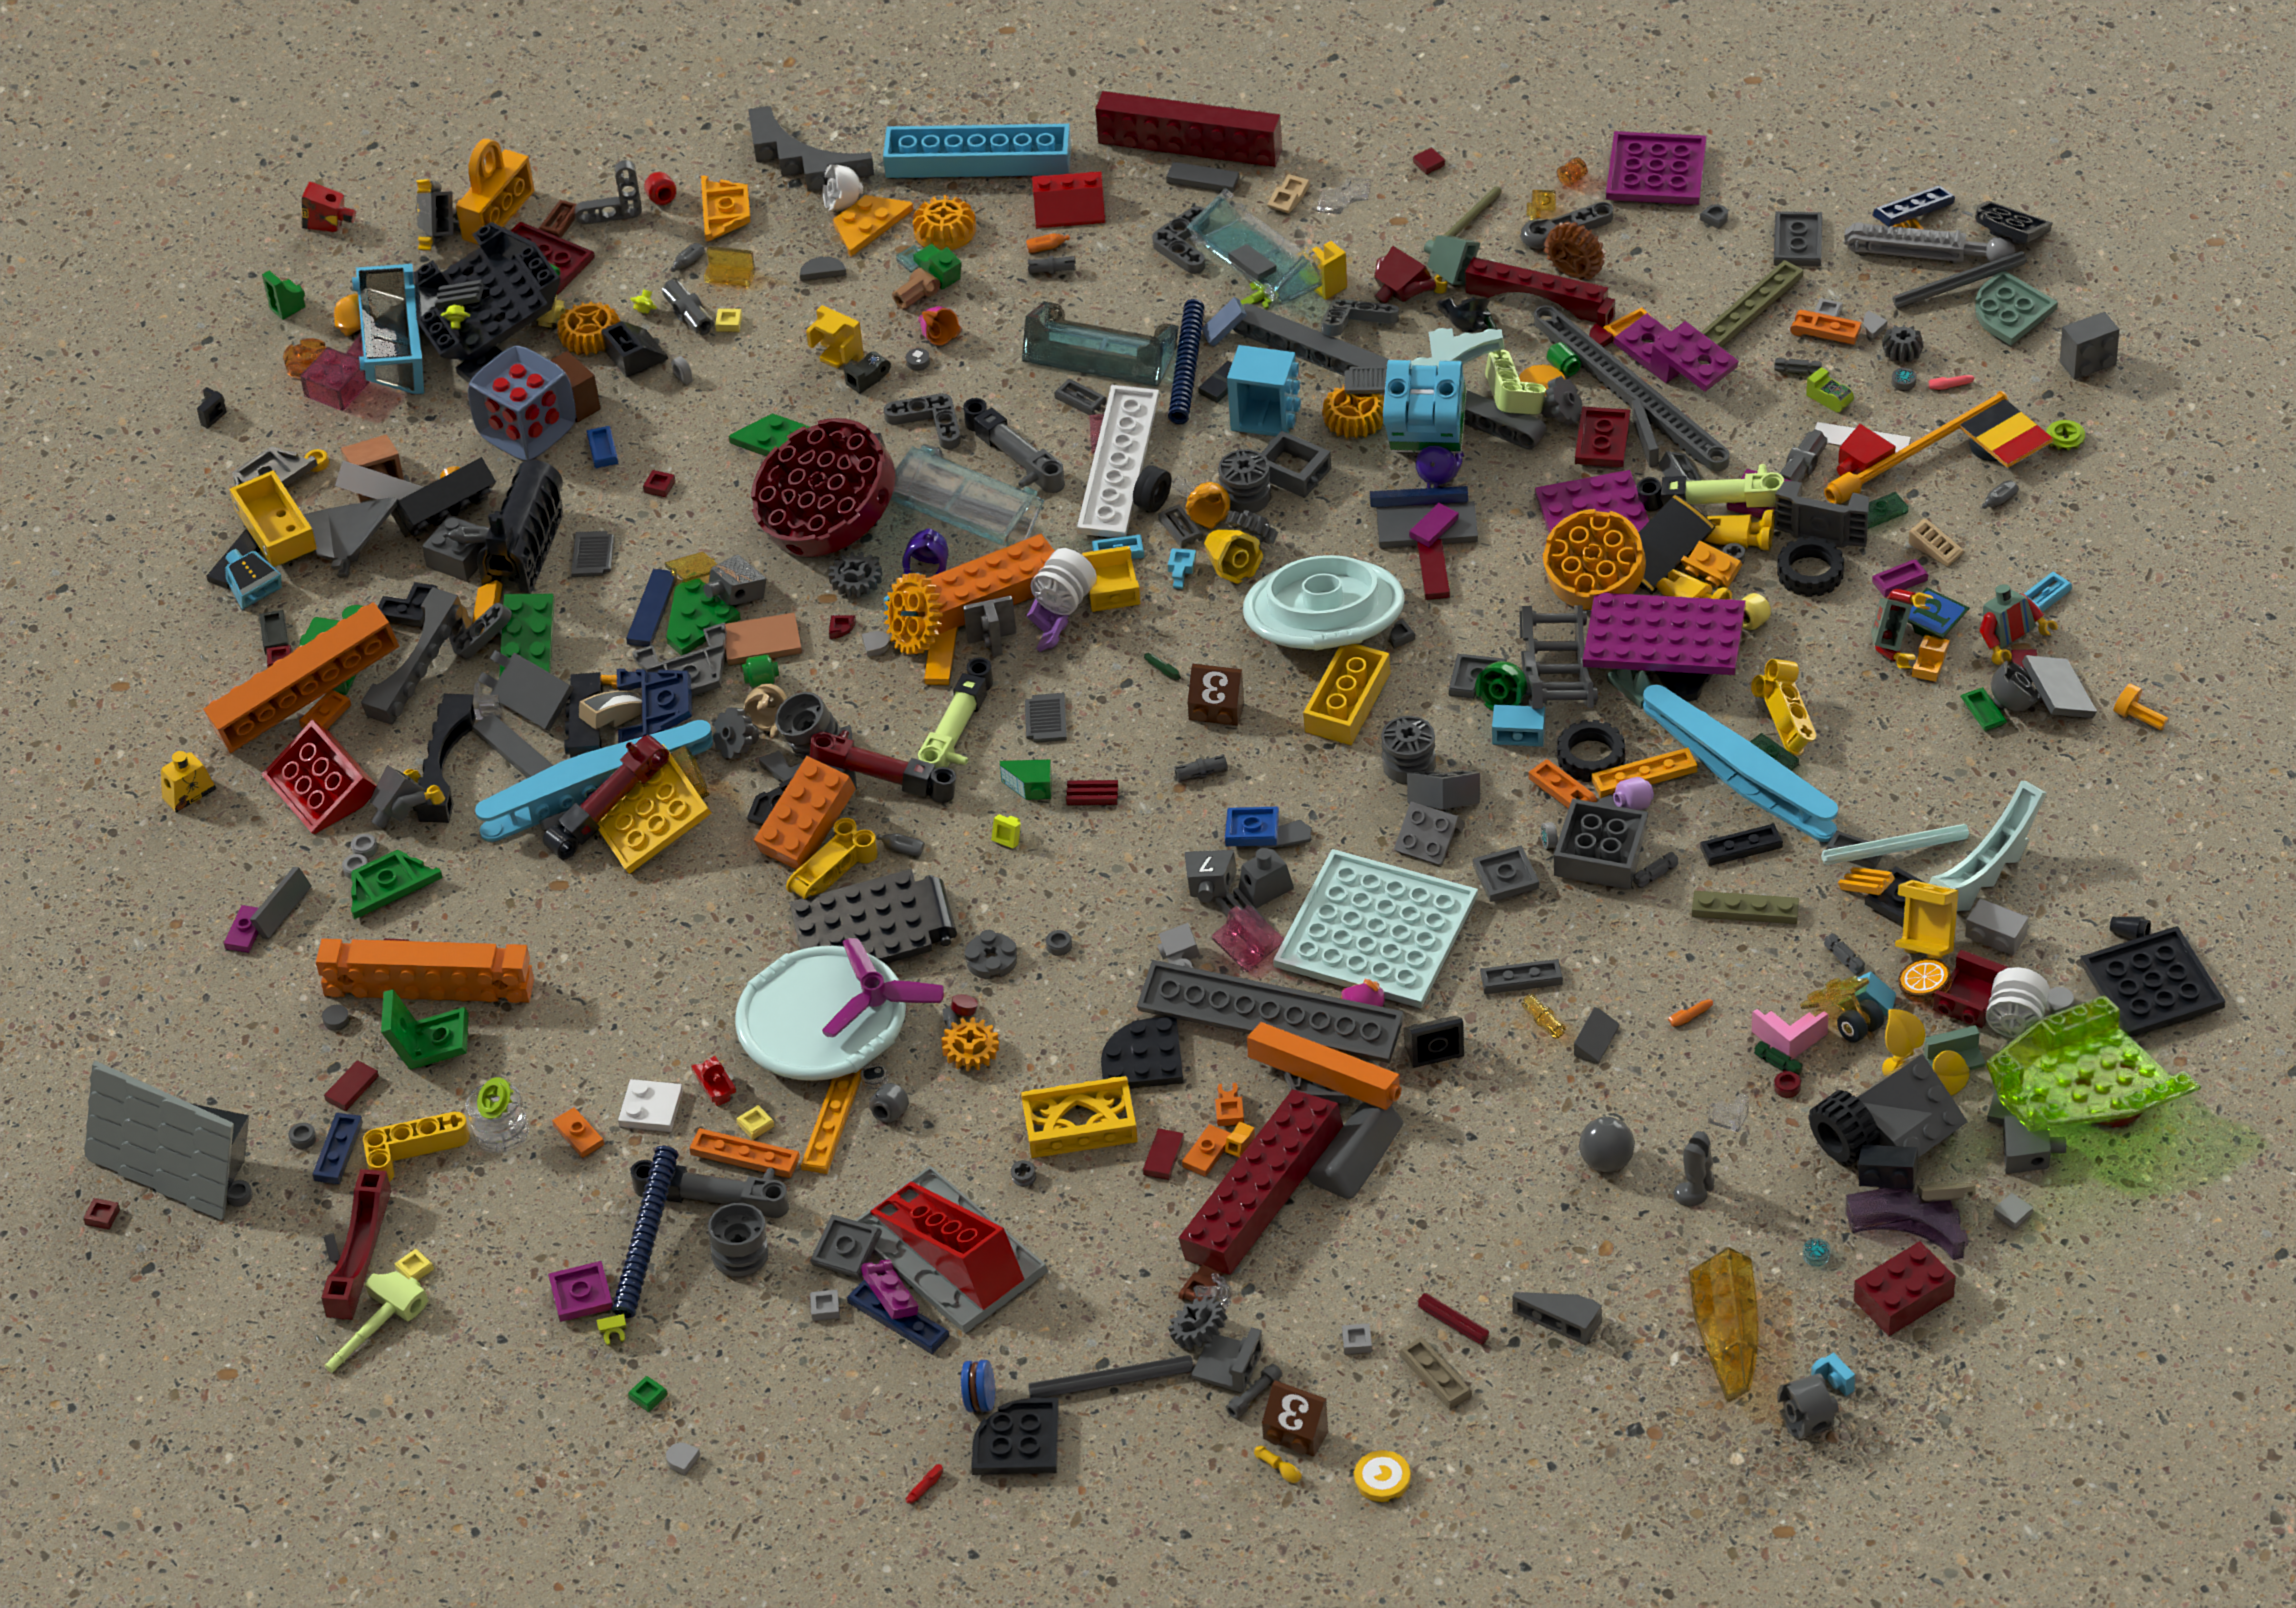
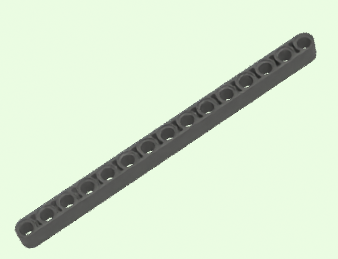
(1339, 356)

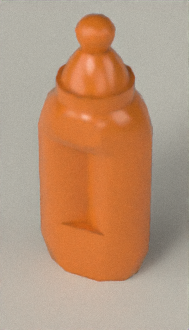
(1045, 242)

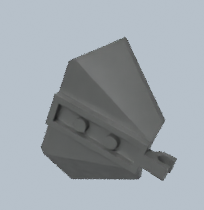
(346, 529)

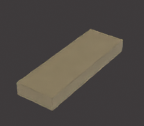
(1435, 1373)

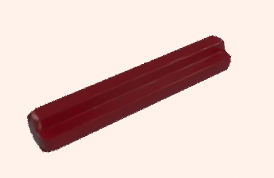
(1453, 1318)

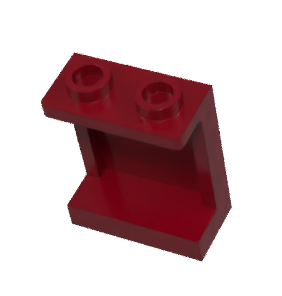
(1969, 989)

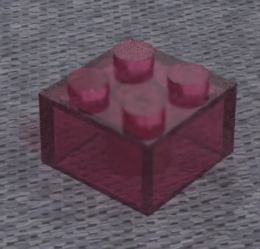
(334, 379)

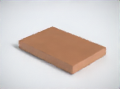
(762, 636)

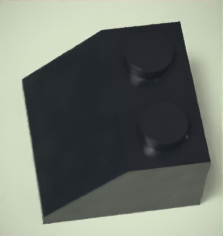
(1434, 1041)

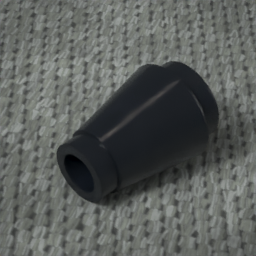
(2130, 926)

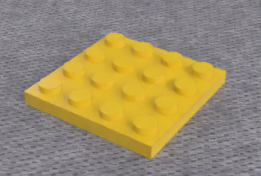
(652, 816)

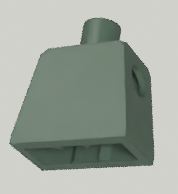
(1451, 257)

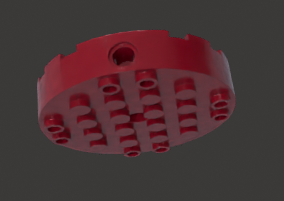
(823, 487)

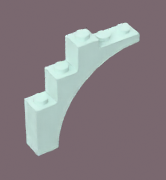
(1460, 348)
(2000, 846)

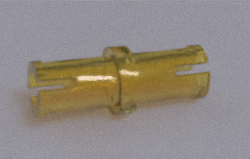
(1543, 1016)

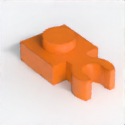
(1229, 1107)

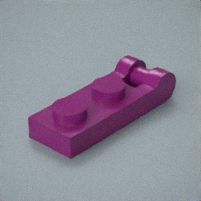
(889, 1289)

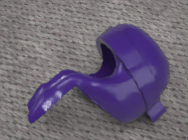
(1445, 466)
(926, 547)

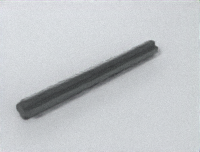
(1960, 279)
(1111, 1376)

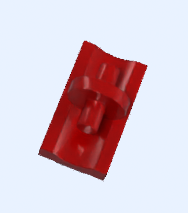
(714, 1080)

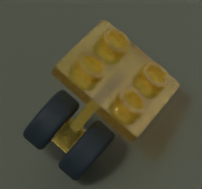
(1857, 1016)

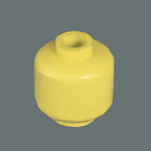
(1756, 611)

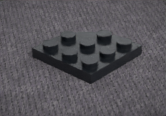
(2011, 222)
(1144, 1053)
(1018, 1439)

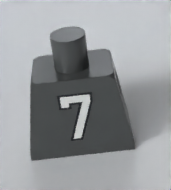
(1210, 873)

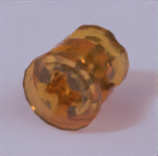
(1572, 172)

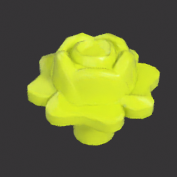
(643, 302)
(455, 315)

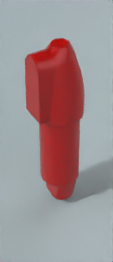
(927, 1482)

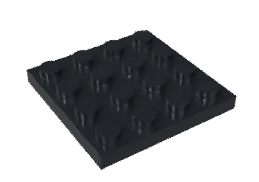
(2153, 981)

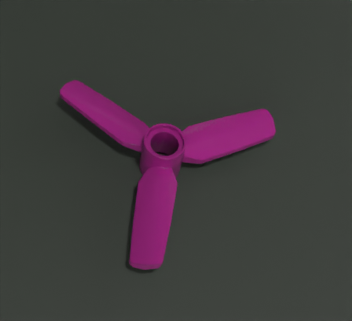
(876, 991)

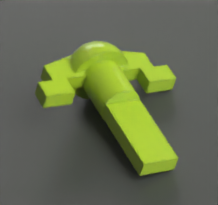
(1256, 297)

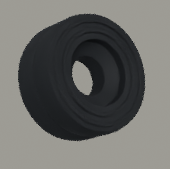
(1152, 488)

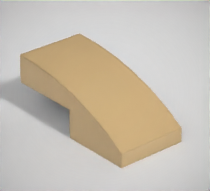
(1289, 194)

